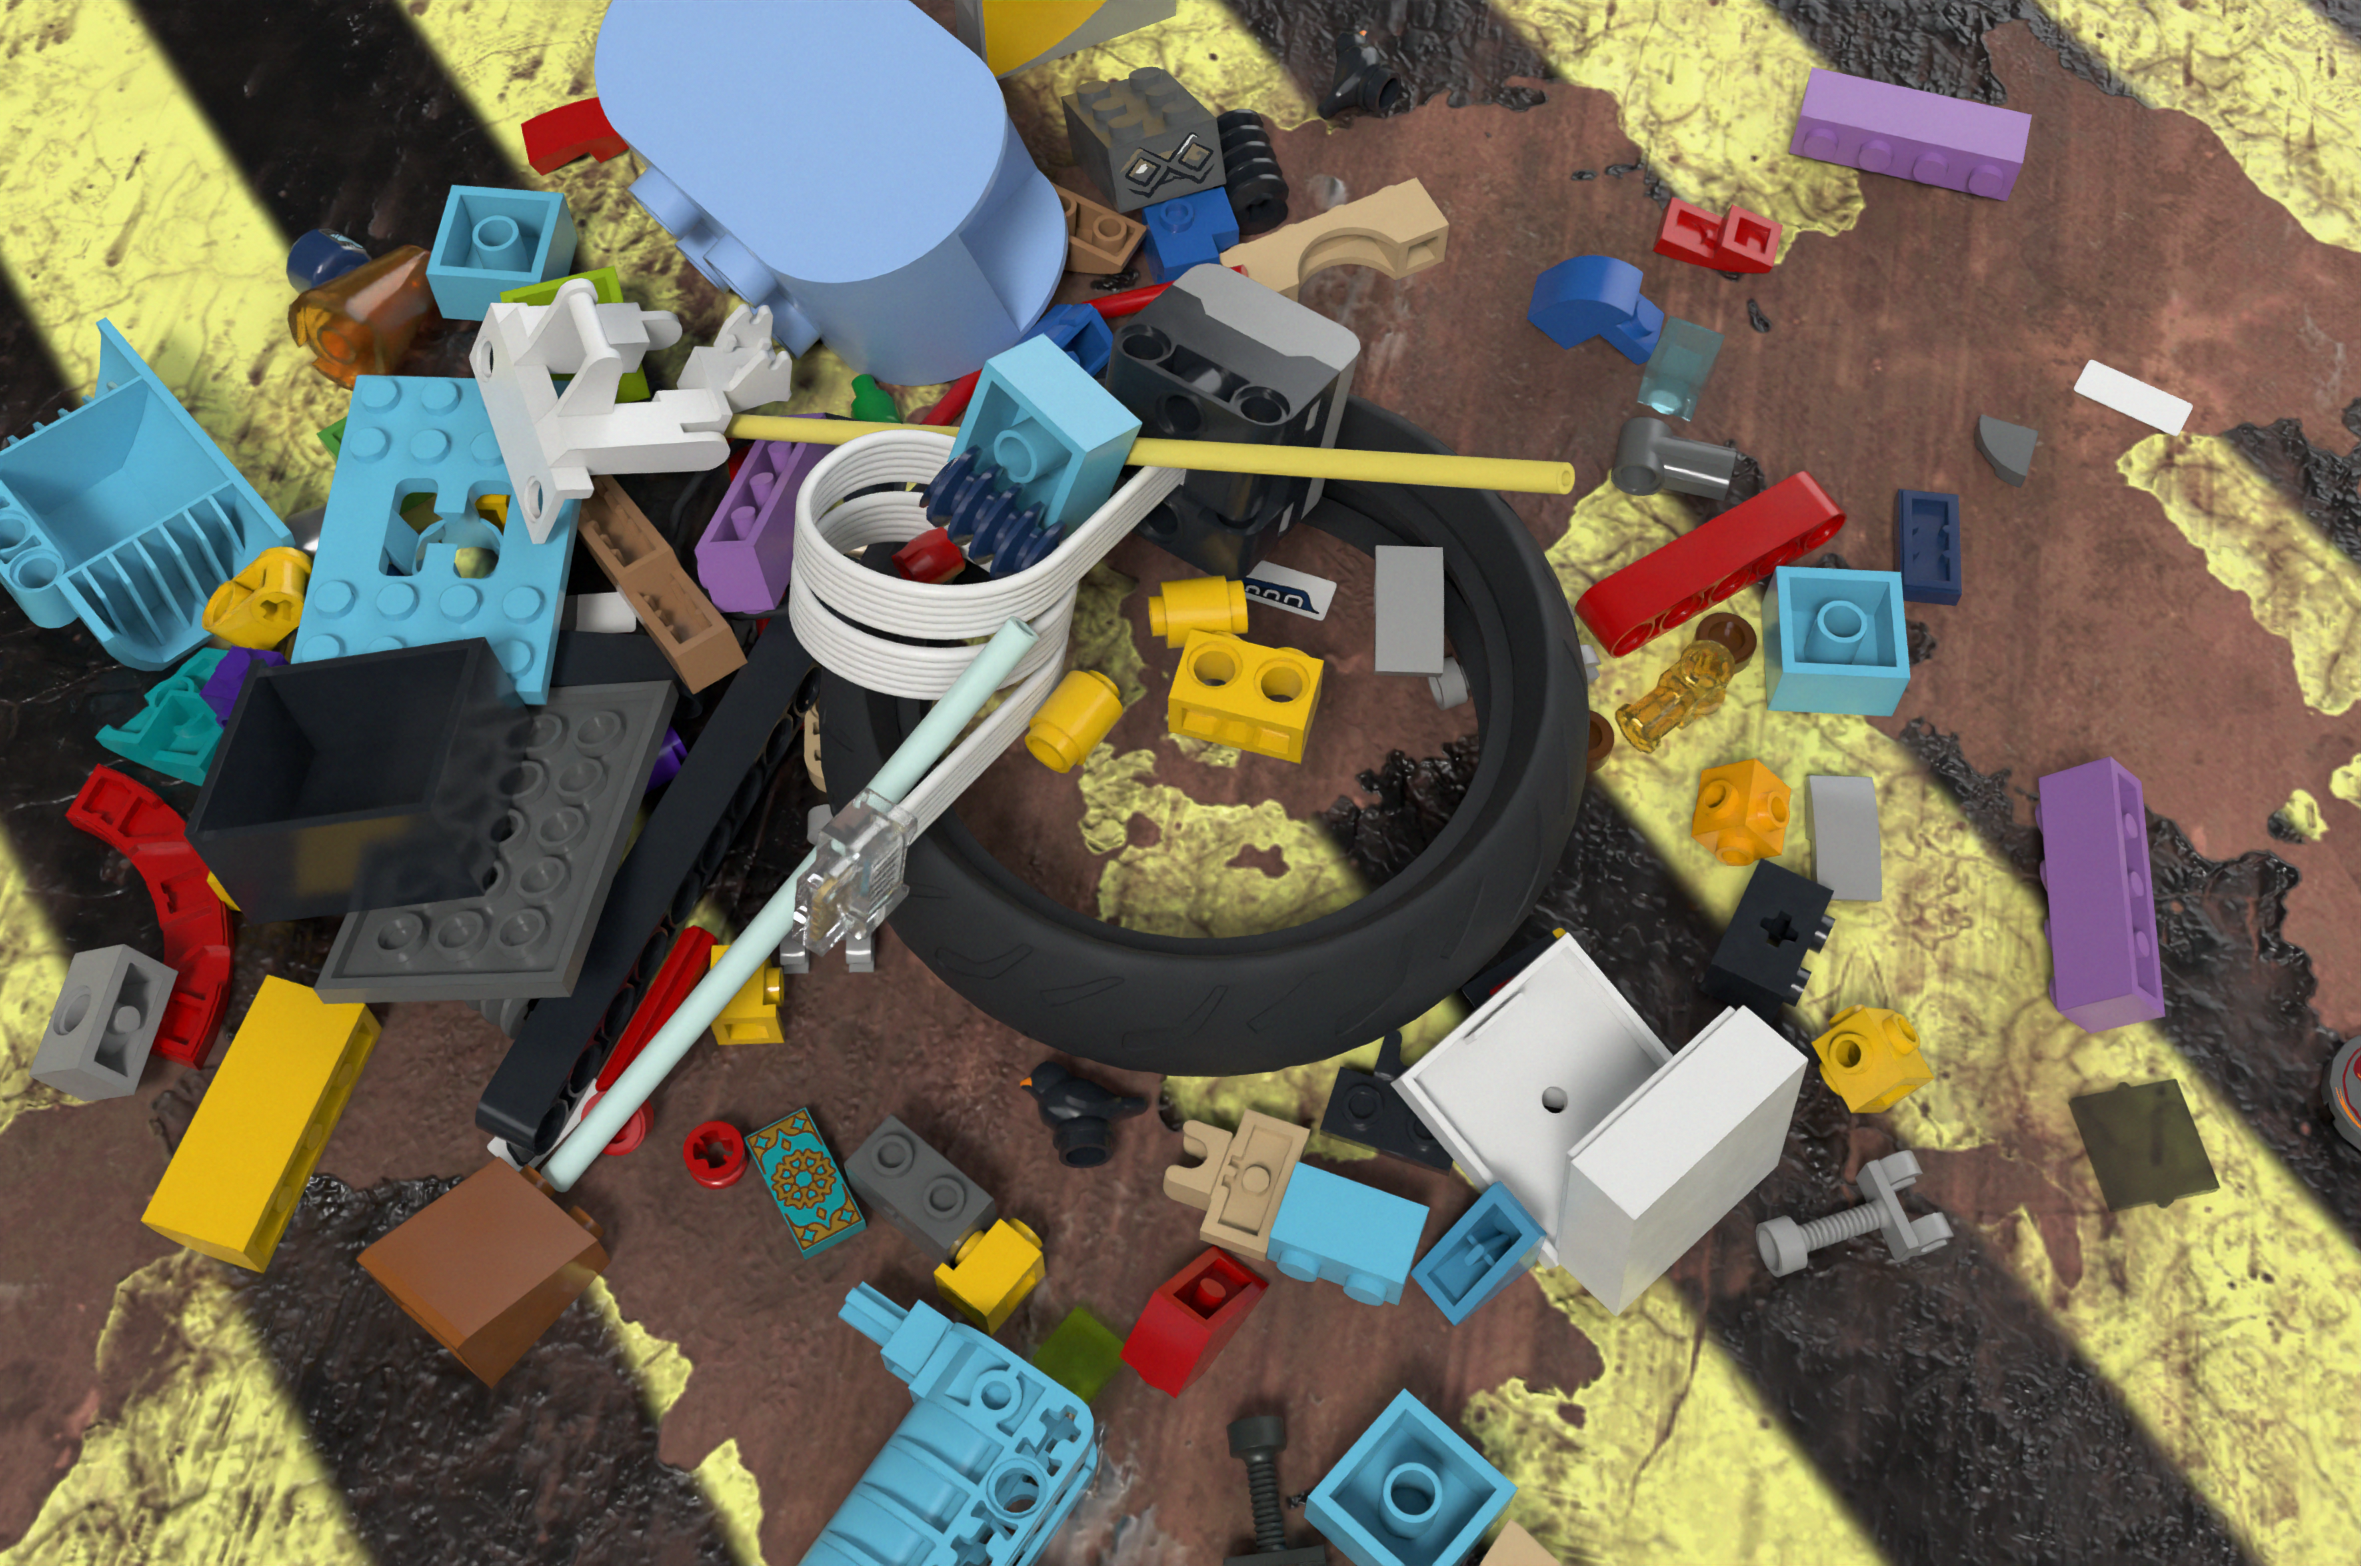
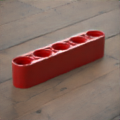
(1709, 564)

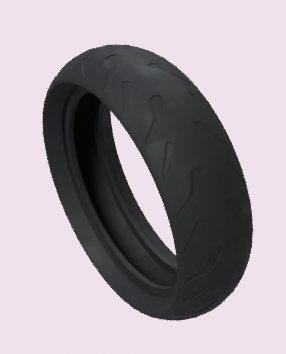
(1310, 986)

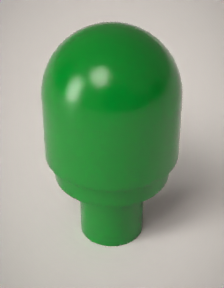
(872, 403)

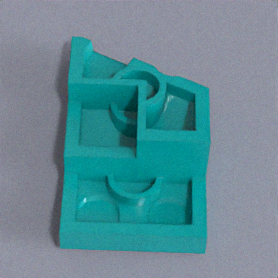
(177, 727)

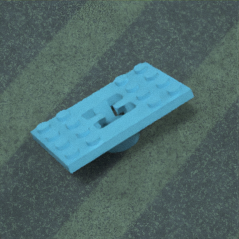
(437, 440)

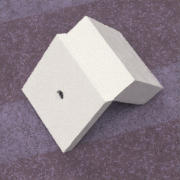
(1645, 1137)

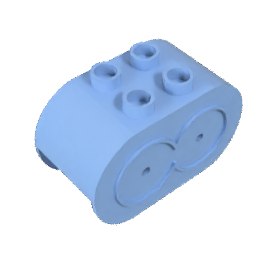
(838, 174)

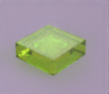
(1080, 1356)

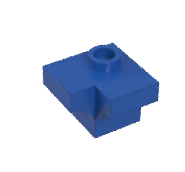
(1187, 233)

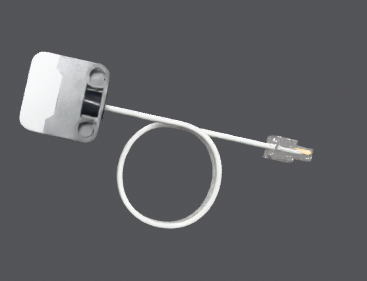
(1196, 365)

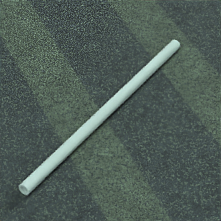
(777, 916)

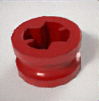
(731, 1140)

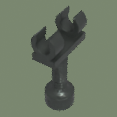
(1257, 1443)

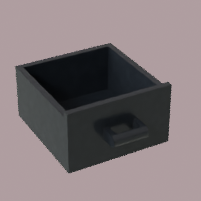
(362, 781)

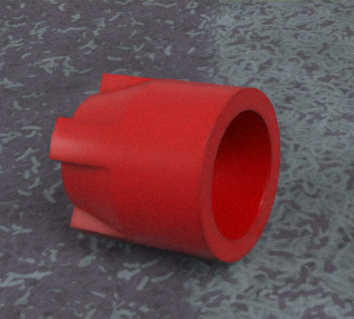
(929, 558)

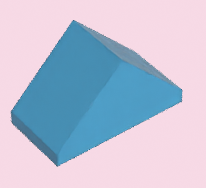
(1480, 1254)

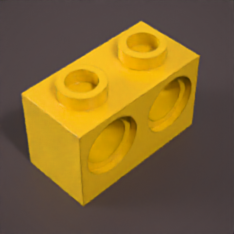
(1240, 710)

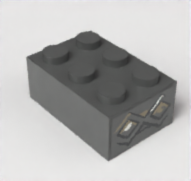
(1143, 139)

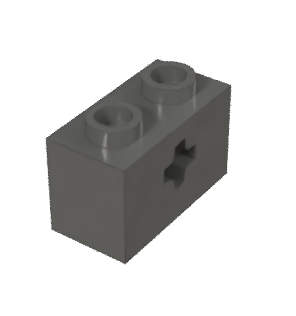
(919, 1191)

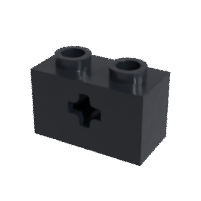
(1775, 908)

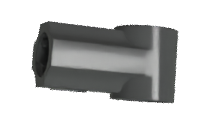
(1655, 459)

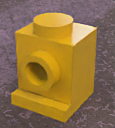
(753, 1011)
(993, 1273)

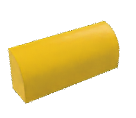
(263, 1124)

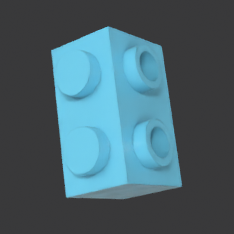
(1346, 1235)

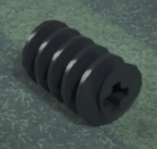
(1251, 172)

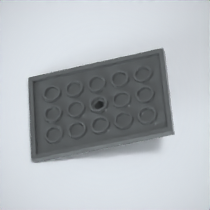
(550, 873)

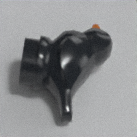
(1360, 78)
(1079, 1114)

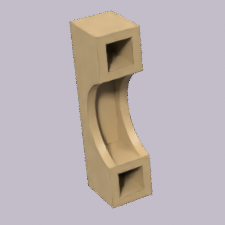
(1389, 231)

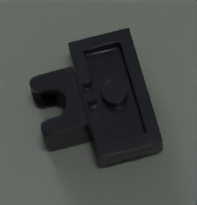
(1377, 1119)

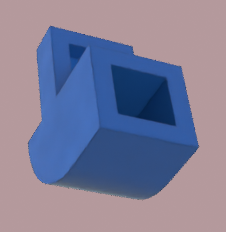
(1594, 298)

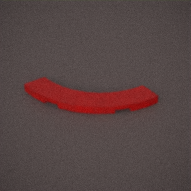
(189, 912)

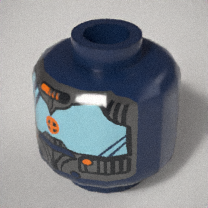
(322, 256)

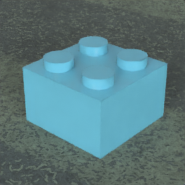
(497, 244)
(1048, 431)
(1835, 641)
(1409, 1493)

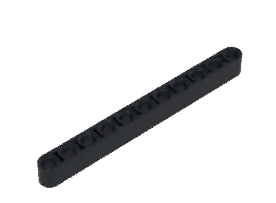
(655, 891)

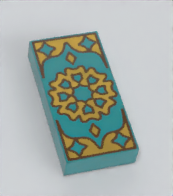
(805, 1183)

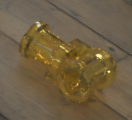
(1683, 693)

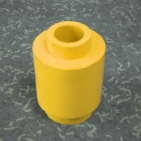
(1197, 604)
(1074, 720)

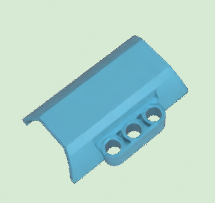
(127, 516)

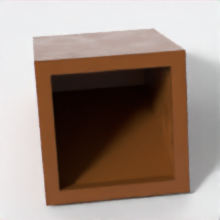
(489, 1265)

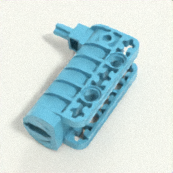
(960, 1451)

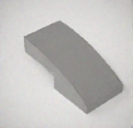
(1408, 611)
(1844, 836)

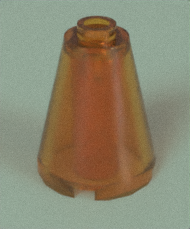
(364, 316)

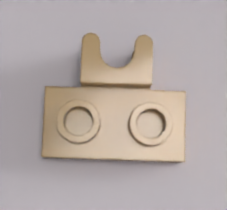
(1239, 1179)

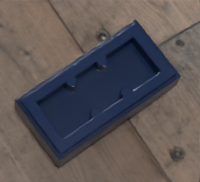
(1928, 546)

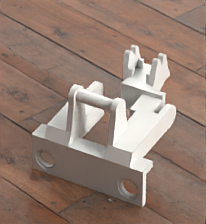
(584, 431)

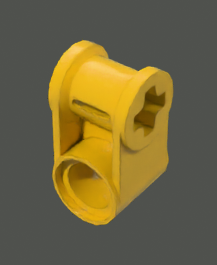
(261, 600)

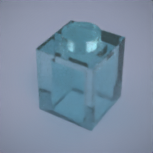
(1680, 368)

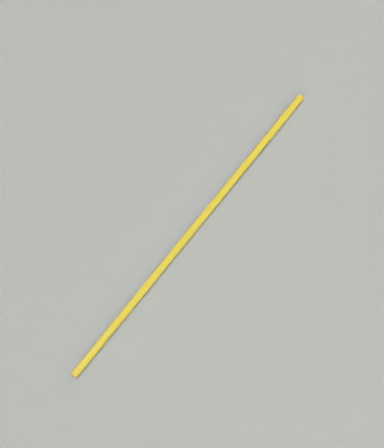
(1232, 457)

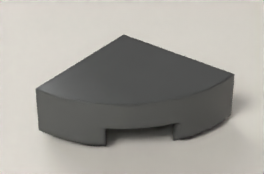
(2006, 447)

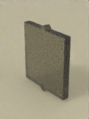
(2143, 1145)

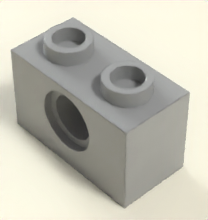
(104, 1023)

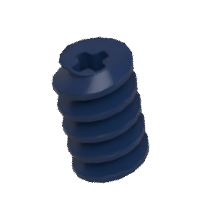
(989, 517)

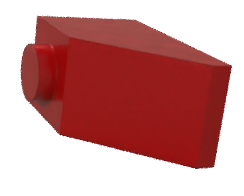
(1191, 1320)

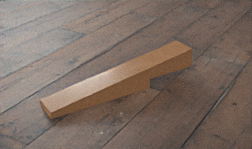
(656, 586)

